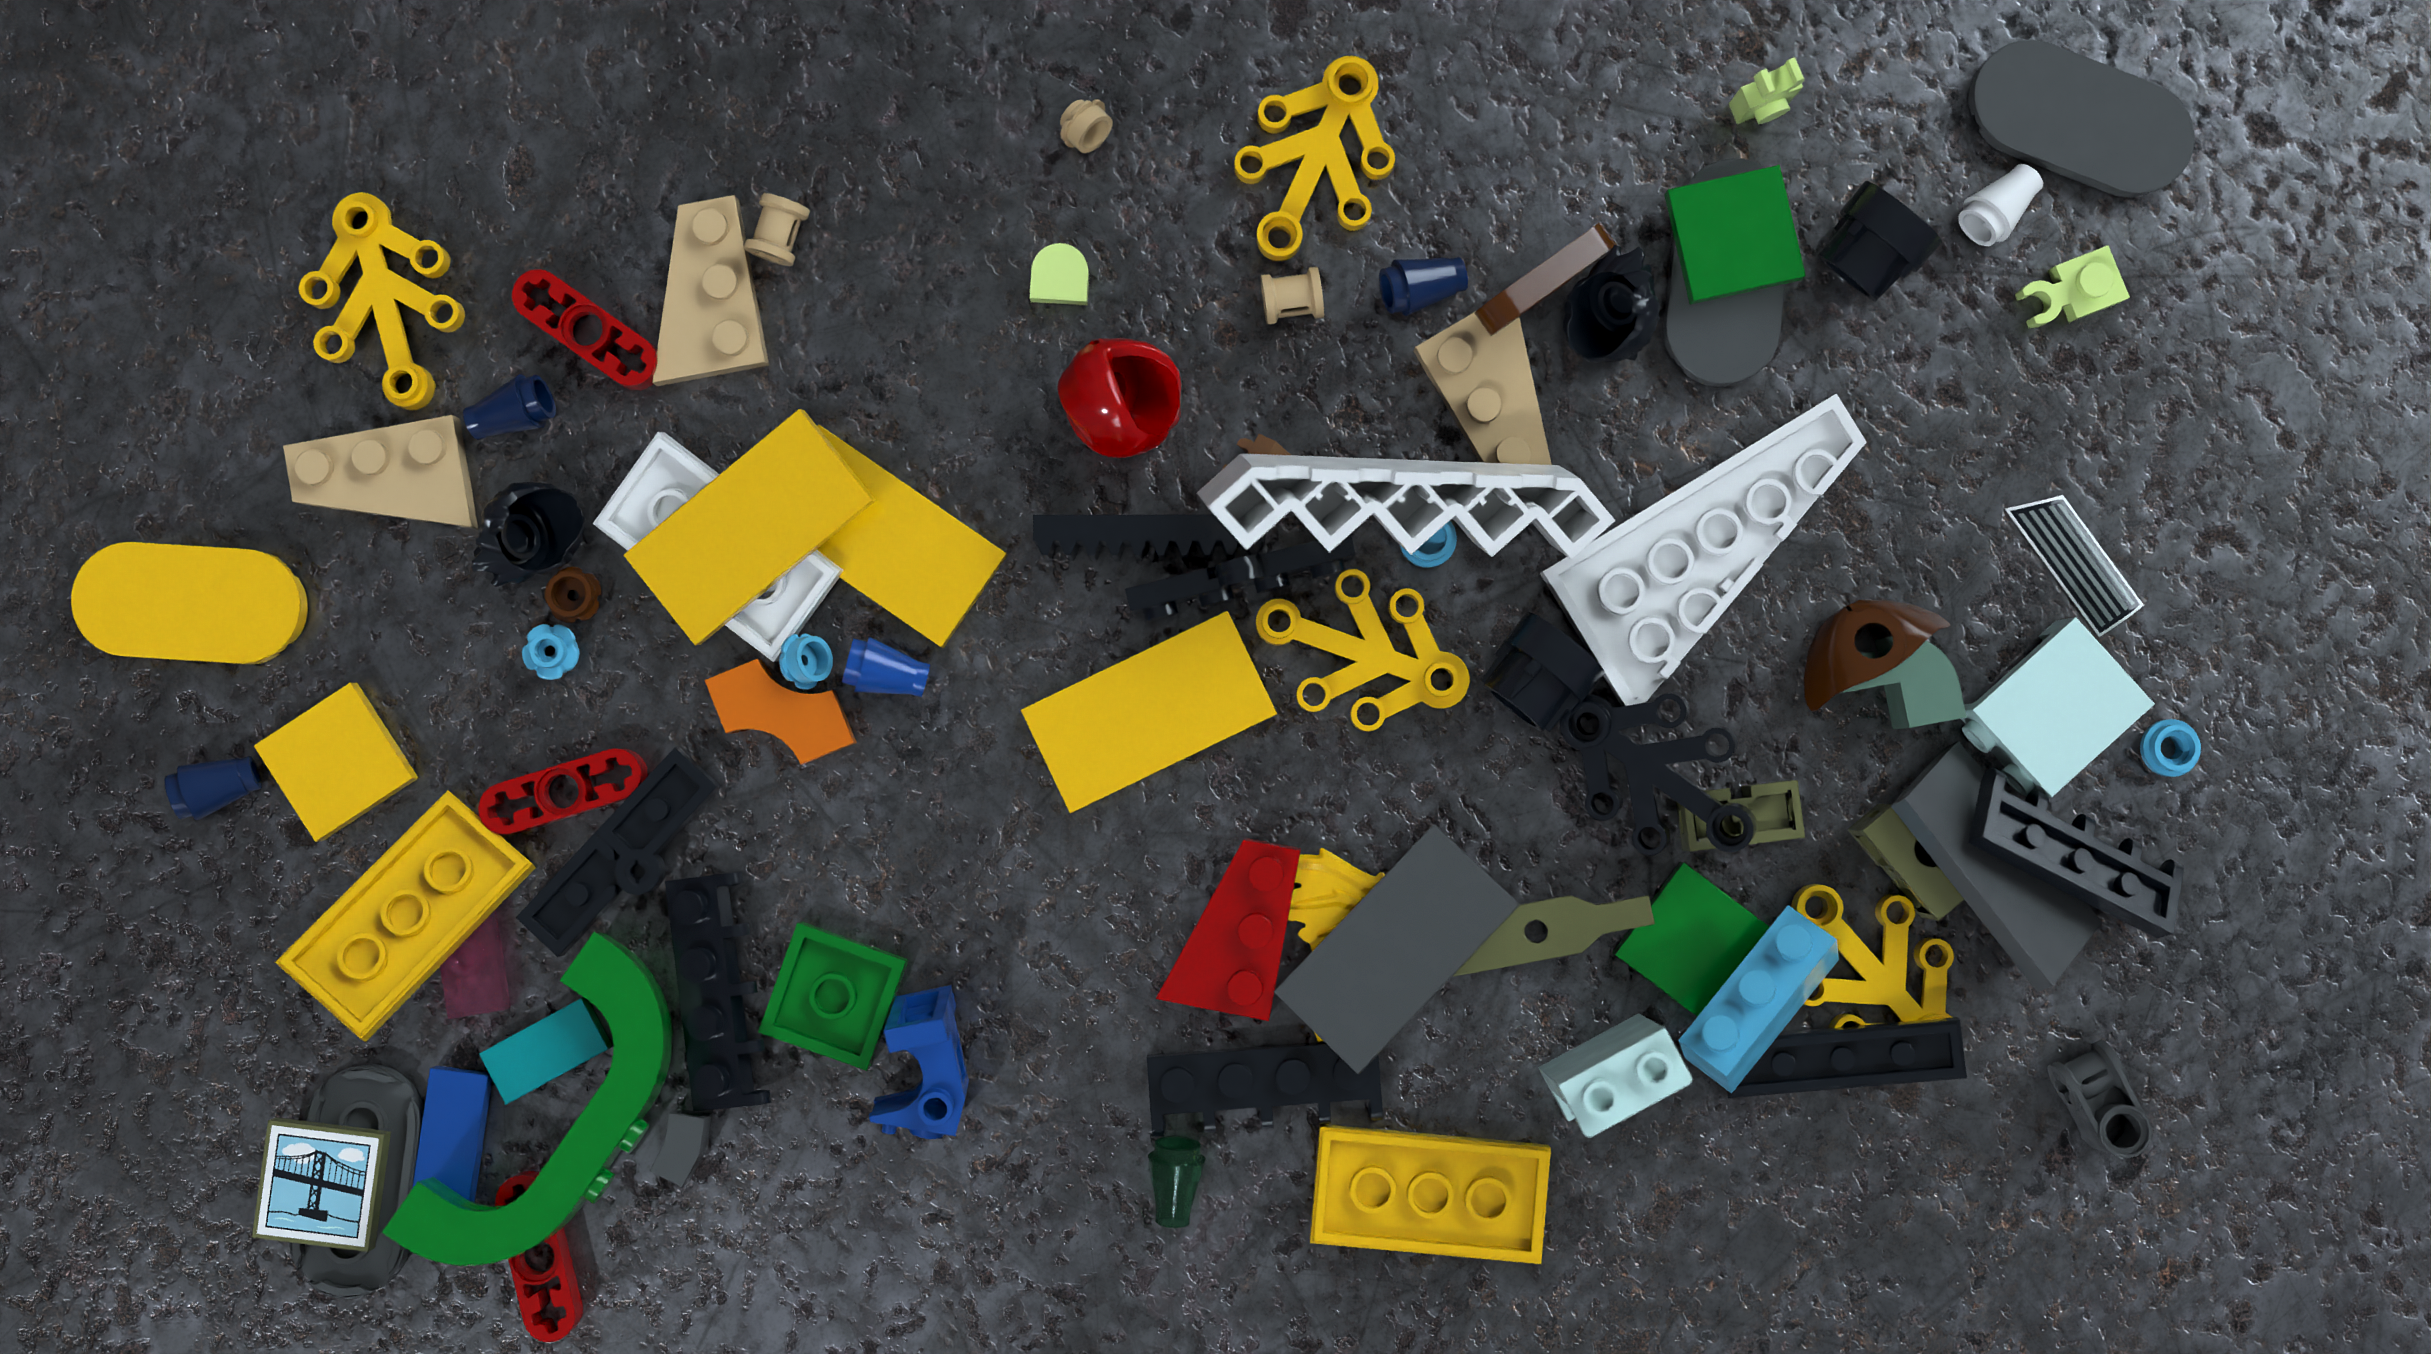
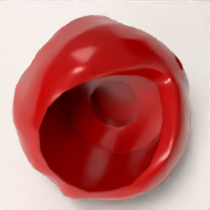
(1121, 396)

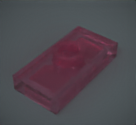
(476, 974)

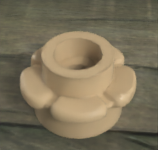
(1085, 125)

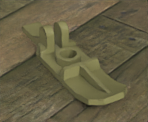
(1571, 929)

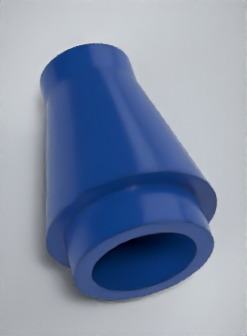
(881, 669)

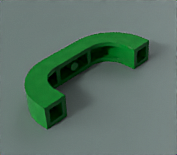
(463, 1233)

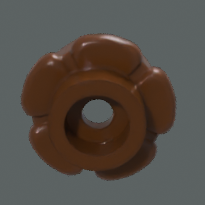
(558, 592)

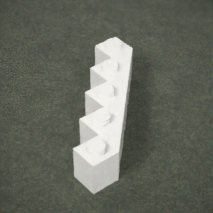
(1406, 498)

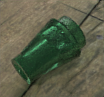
(1175, 1178)

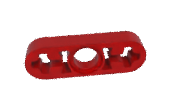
(583, 306)
(518, 788)
(562, 1294)

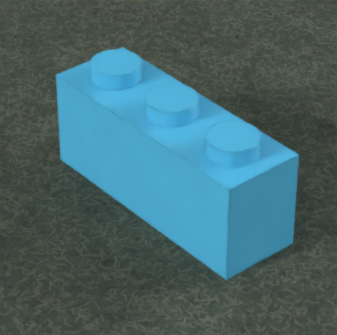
(1759, 998)

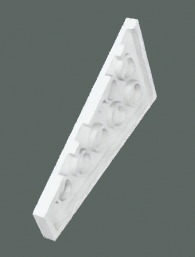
(1676, 567)

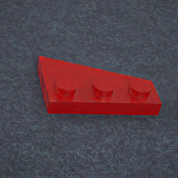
(1240, 936)

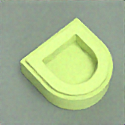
(1059, 276)

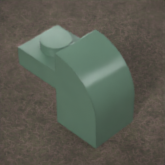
(1920, 688)

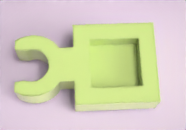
(1769, 94)
(2078, 287)

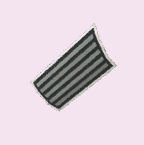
(2077, 562)

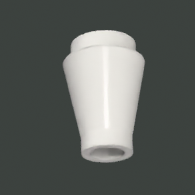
(1998, 207)

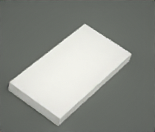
(664, 482)

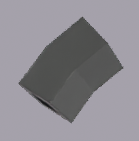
(683, 1145)

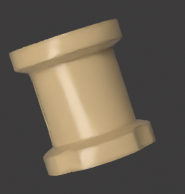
(777, 229)
(1292, 295)

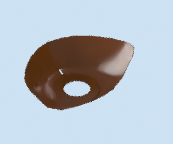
(1836, 663)

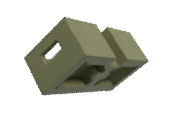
(1764, 801)
(1894, 849)

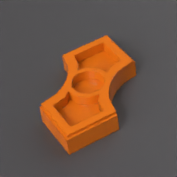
(755, 700)

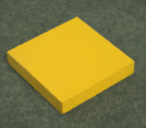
(336, 762)

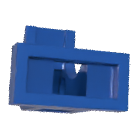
(927, 1030)

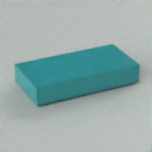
(545, 1050)

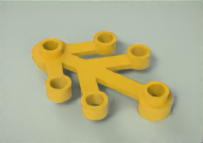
(1320, 149)
(379, 291)
(1372, 655)
(1884, 981)

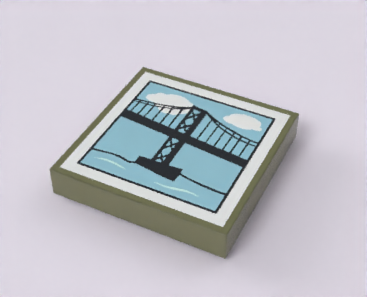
(321, 1184)

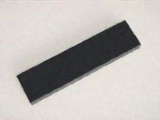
(1858, 1058)

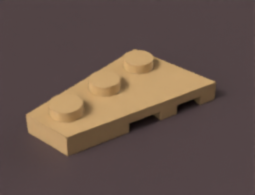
(710, 297)
(1488, 390)
(389, 471)

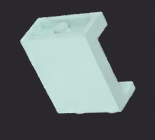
(2055, 710)
(1616, 1074)

